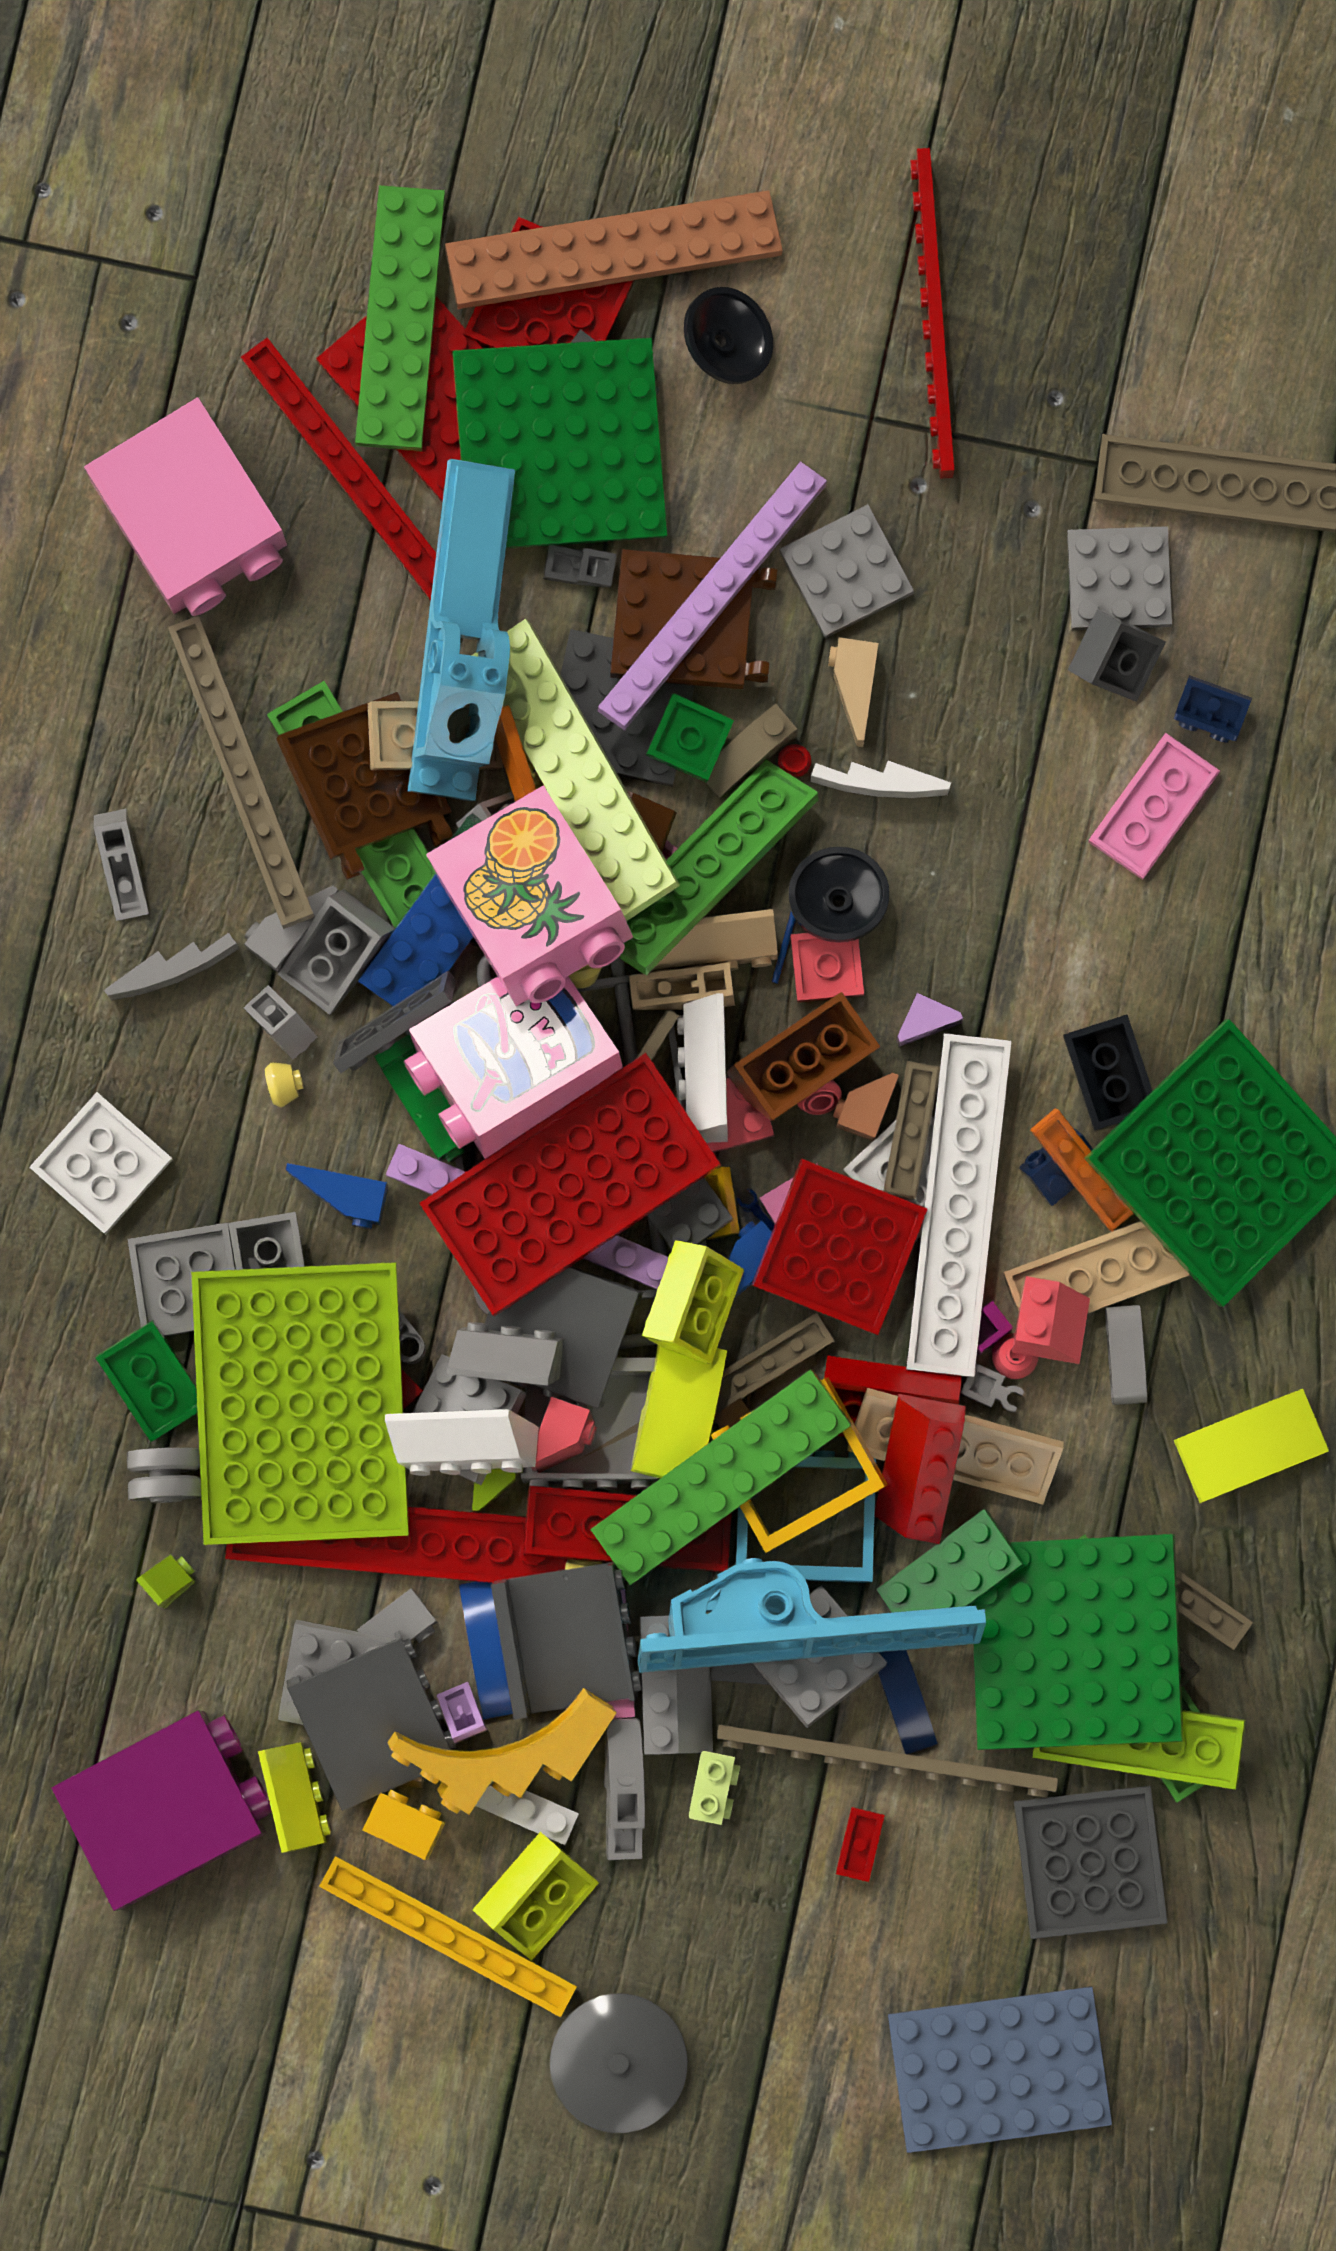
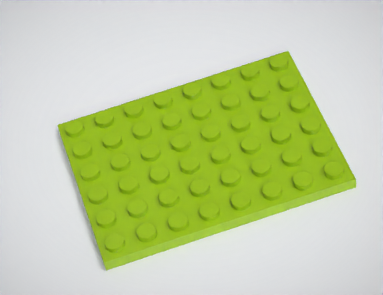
(297, 1403)

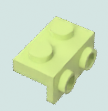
(711, 1788)

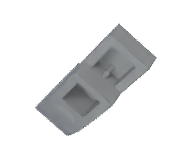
(624, 1789)

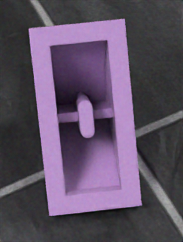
(925, 1019)
(462, 1713)

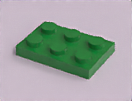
(150, 1380)

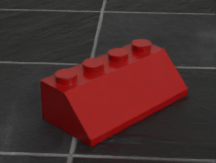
(854, 1376)
(920, 1467)

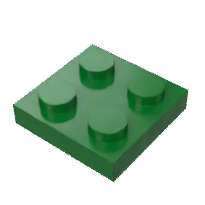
(689, 737)

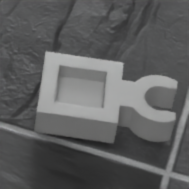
(987, 1387)

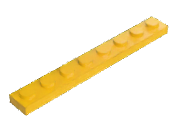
(448, 1936)

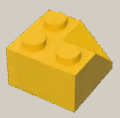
(403, 1825)

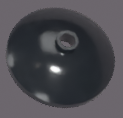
(737, 326)
(843, 876)

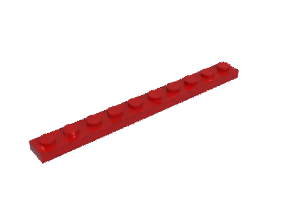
(933, 327)
(343, 462)

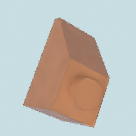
(866, 1107)

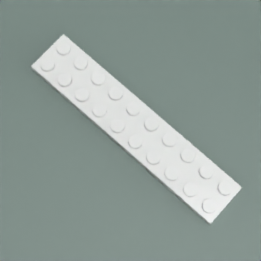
(959, 1205)

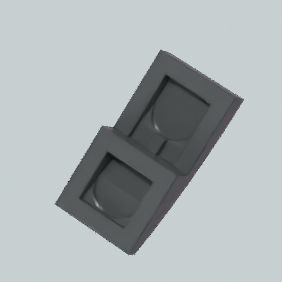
(579, 566)

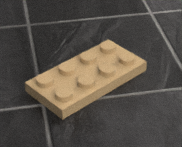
(394, 733)

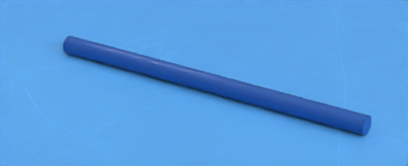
(783, 950)

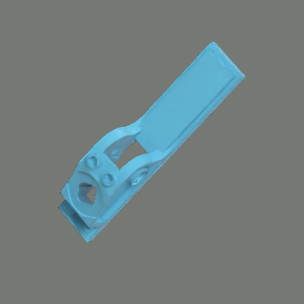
(466, 607)
(746, 1631)

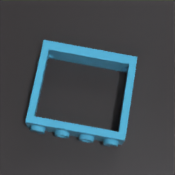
(827, 1459)

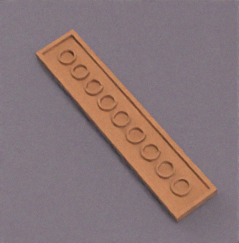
(613, 249)

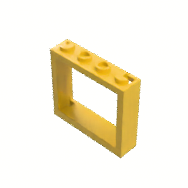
(875, 1483)

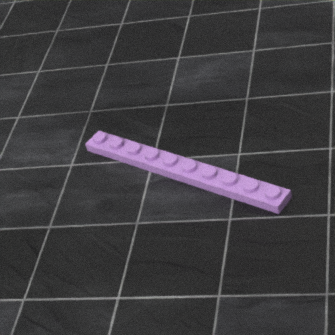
(712, 596)
(615, 1255)

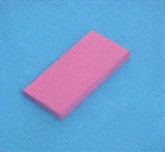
(1154, 806)

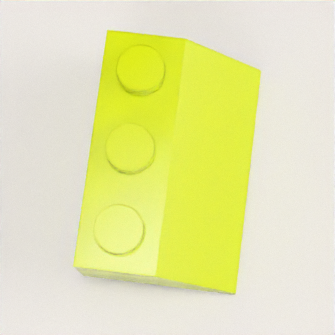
(693, 1301)
(294, 1796)
(535, 1896)

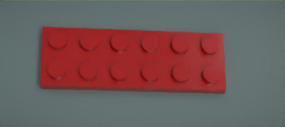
(562, 1520)

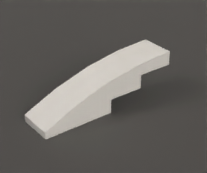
(895, 781)

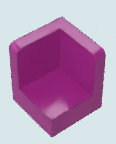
(992, 1327)

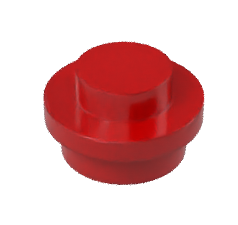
(794, 760)

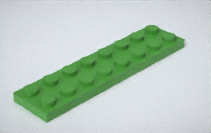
(400, 318)
(718, 859)
(393, 867)
(721, 1476)

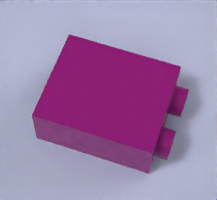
(163, 1808)

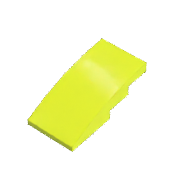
(676, 1411)
(1251, 1445)

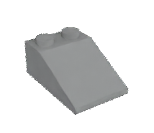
(335, 950)

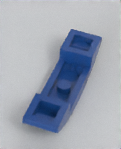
(485, 1649)

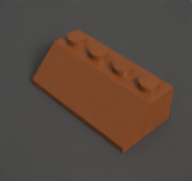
(803, 1058)

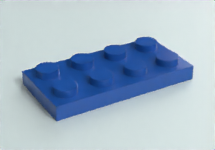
(419, 947)

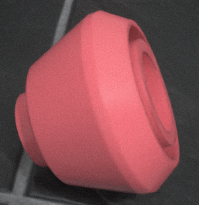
(822, 1100)
(1003, 1359)

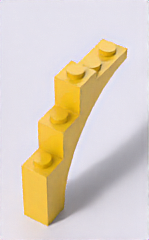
(467, 1774)

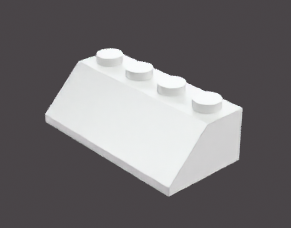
(704, 1066)
(462, 1441)

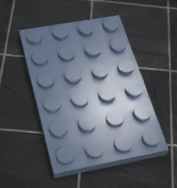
(999, 2069)

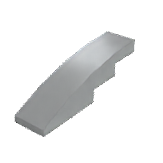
(158, 973)

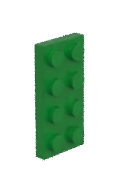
(955, 1570)

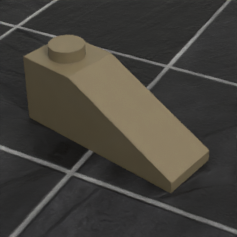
(750, 749)

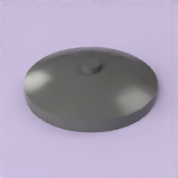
(618, 2063)

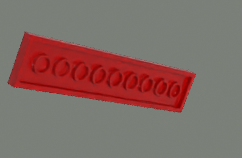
(438, 1546)

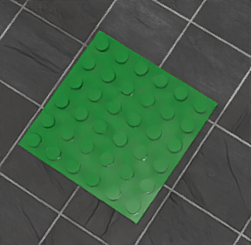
(576, 432)
(1221, 1162)
(1082, 1646)

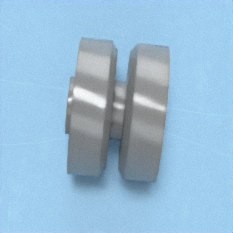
(165, 1478)

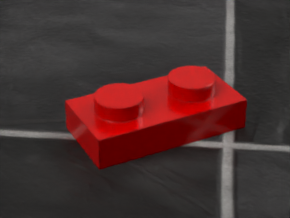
(860, 1844)

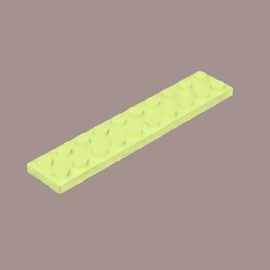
(582, 777)

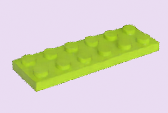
(1206, 1756)

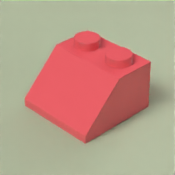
(1050, 1321)
(563, 1433)

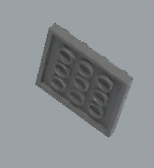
(588, 678)
(1090, 1862)

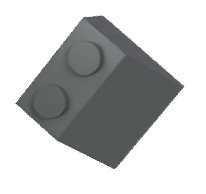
(1116, 656)

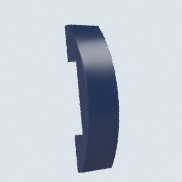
(906, 1702)

